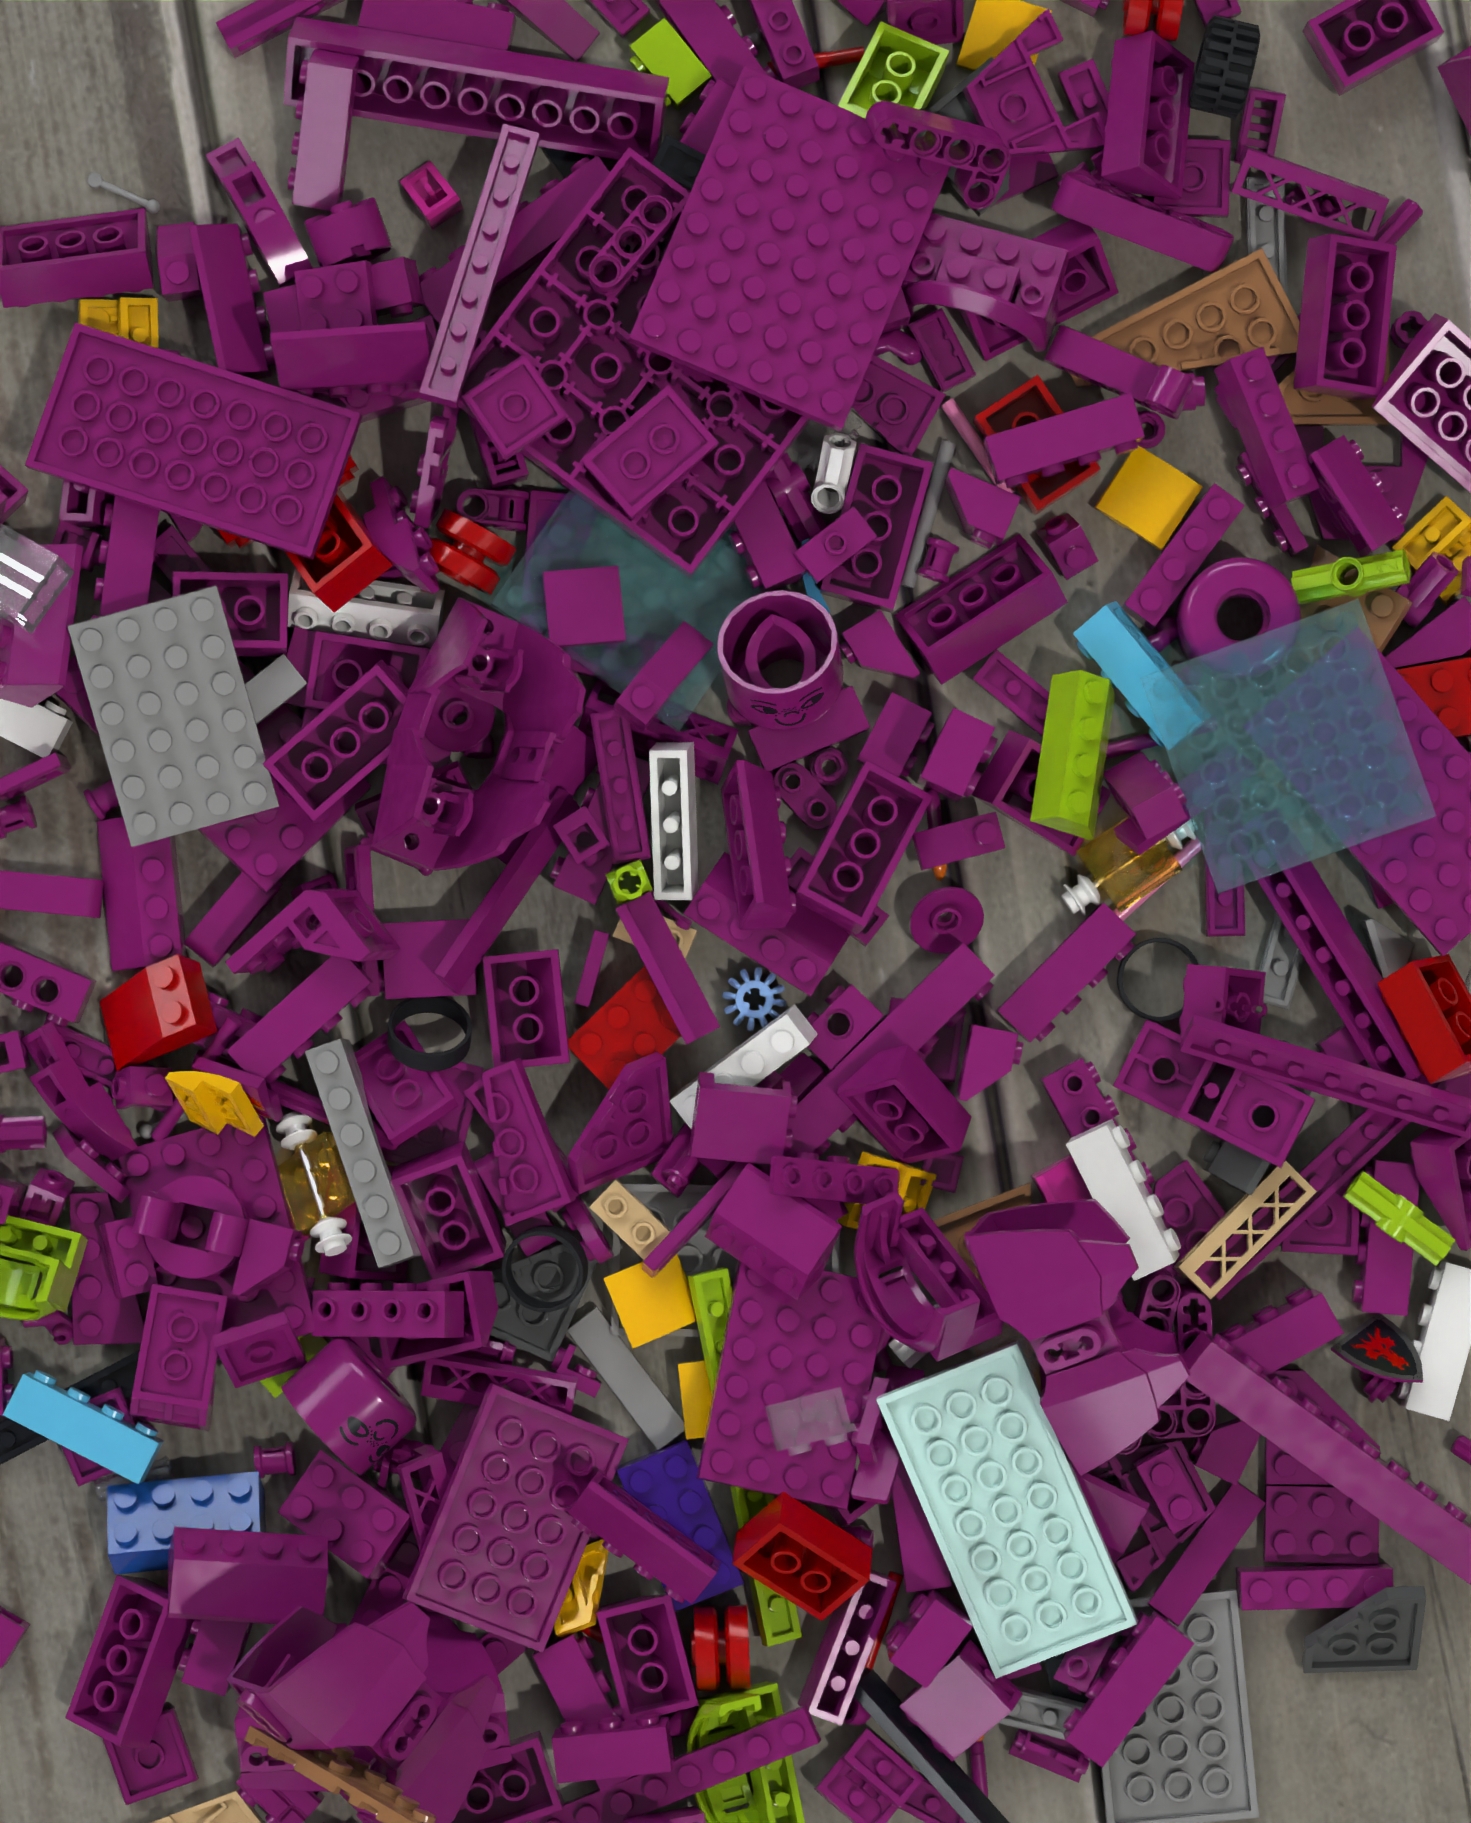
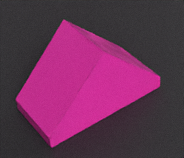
(431, 194)

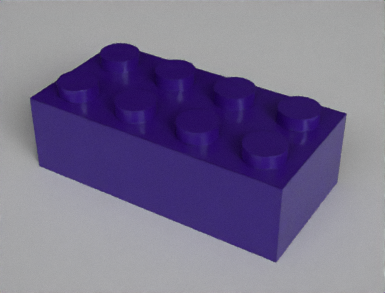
(669, 1487)

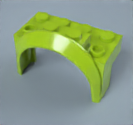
(41, 1289)
(774, 1784)

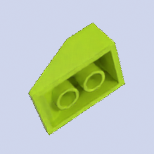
(895, 70)

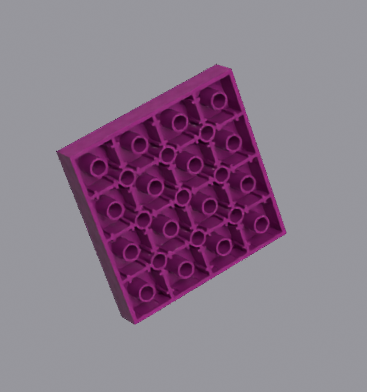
(602, 379)

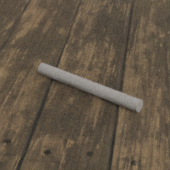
(928, 513)

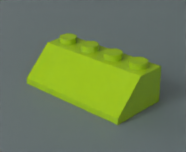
(1073, 753)

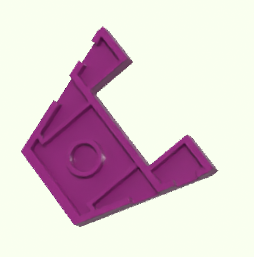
(1016, 104)
(434, 467)
(1399, 482)
(1144, 1560)

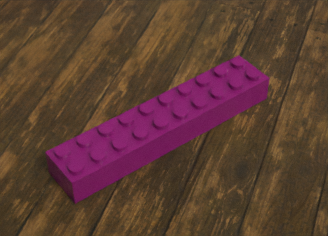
(482, 87)

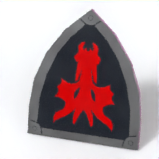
(1381, 1351)

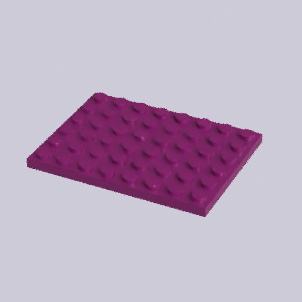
(789, 251)

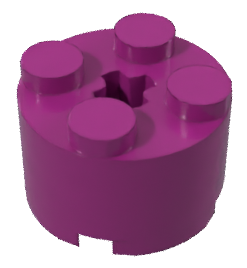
(349, 233)

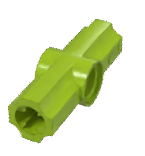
(1374, 573)
(629, 882)
(1399, 1218)

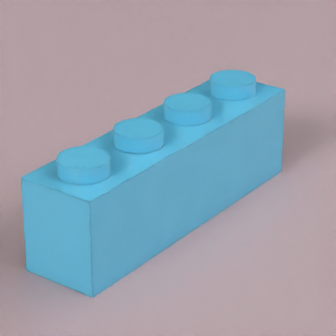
(1124, 657)
(83, 1427)

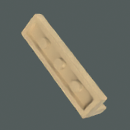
(1233, 1219)

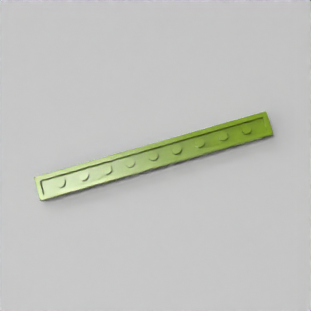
(711, 1301)

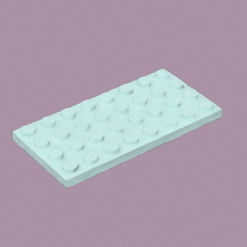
(1006, 1510)

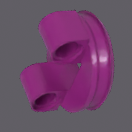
(160, 1218)

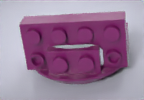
(982, 273)
(897, 1302)

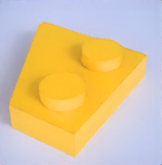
(584, 1592)

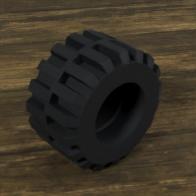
(1224, 67)

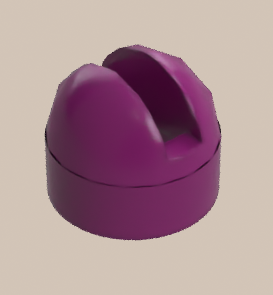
(483, 750)
(856, 1714)

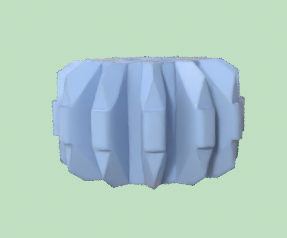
(764, 991)

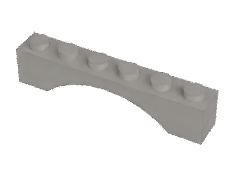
(349, 1117)

